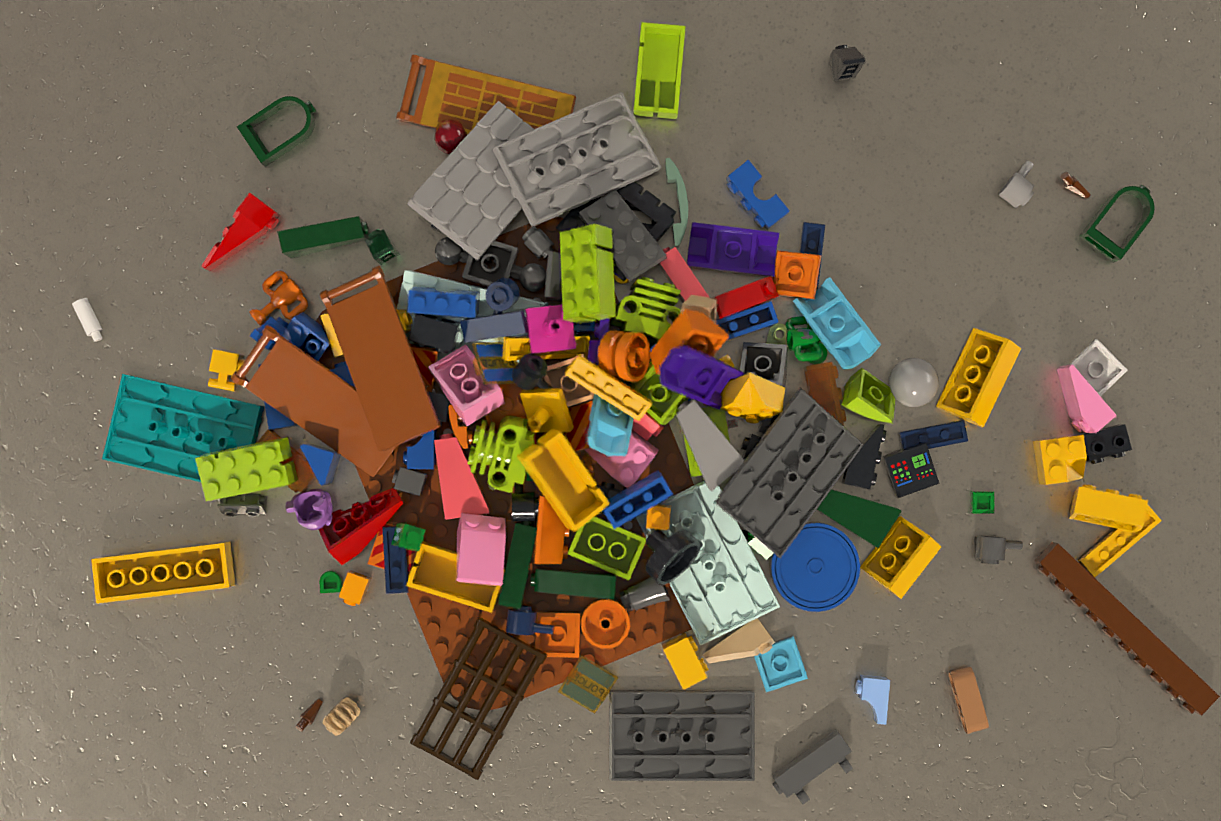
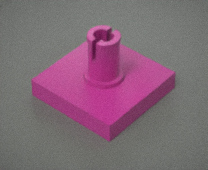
(548, 330)

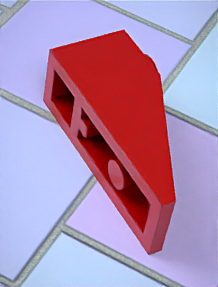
(746, 297)

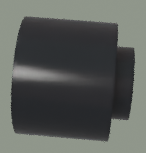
(530, 373)
(524, 505)

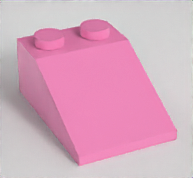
(463, 388)
(1083, 403)
(629, 467)
(480, 549)

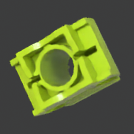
(649, 309)
(501, 451)

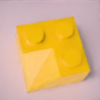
(752, 398)
(1060, 459)
(684, 660)

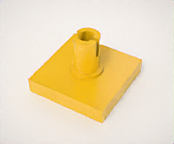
(546, 410)

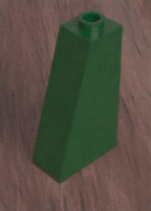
(322, 236)
(860, 516)
(518, 565)
(574, 582)

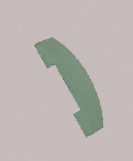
(674, 176)

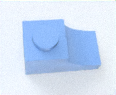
(876, 692)

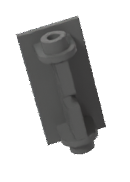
(251, 506)

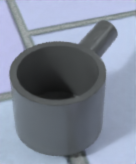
(993, 549)

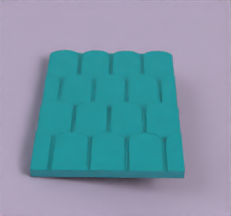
(170, 426)

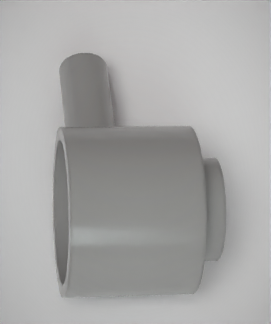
(1018, 189)

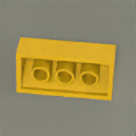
(978, 377)

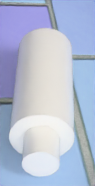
(88, 318)

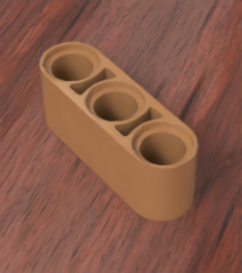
(968, 700)

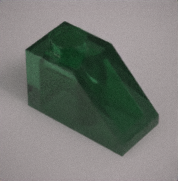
(381, 246)

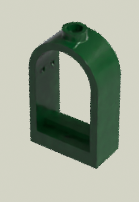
(255, 143)
(1102, 242)

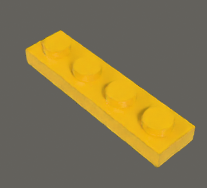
(517, 346)
(608, 387)
(1115, 545)

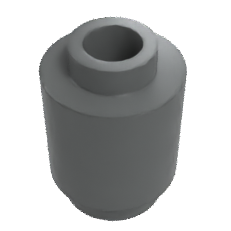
(538, 242)

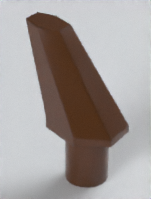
(1074, 185)
(309, 715)

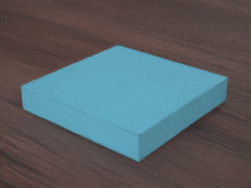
(781, 665)

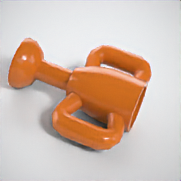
(282, 297)

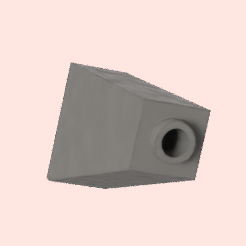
(710, 448)

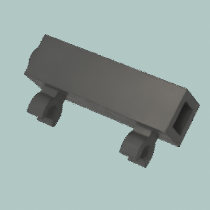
(811, 764)

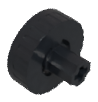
(670, 554)

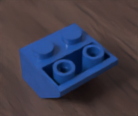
(307, 335)

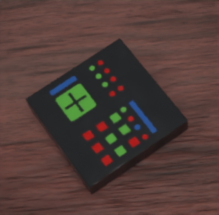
(911, 469)

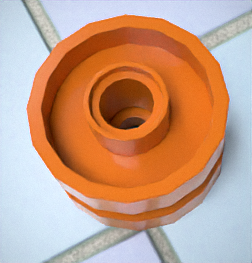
(624, 355)
(595, 614)

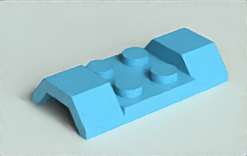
(838, 325)
(609, 427)

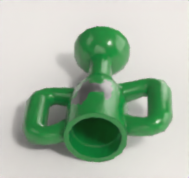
(801, 339)

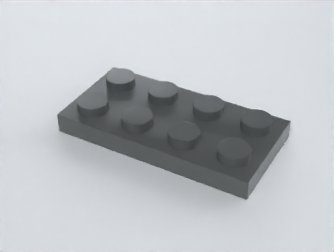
(633, 245)

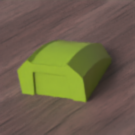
(869, 397)
(663, 400)

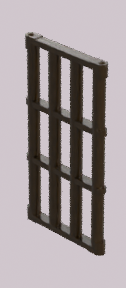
(478, 722)

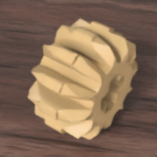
(341, 716)

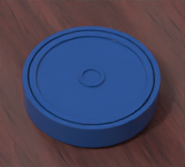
(817, 568)

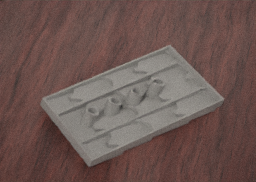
(576, 159)
(469, 191)

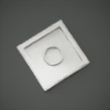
(1098, 366)

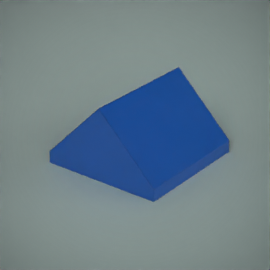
(322, 461)

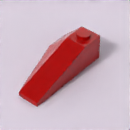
(251, 221)
(357, 526)

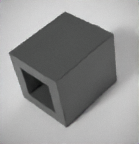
(409, 481)

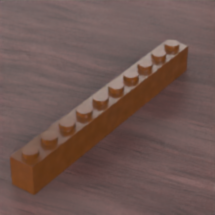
(1126, 628)

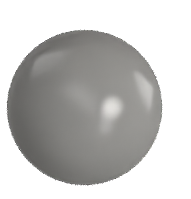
(914, 382)

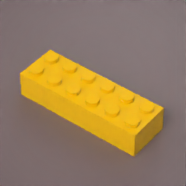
(163, 572)

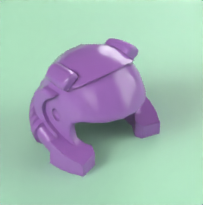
(312, 508)

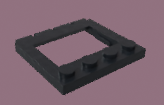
(646, 203)

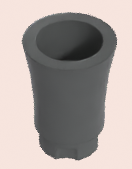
(644, 594)

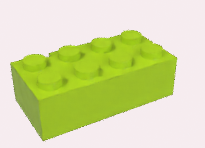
(659, 70)
(587, 274)
(246, 469)

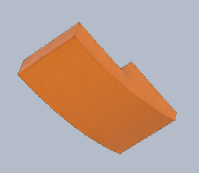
(463, 434)

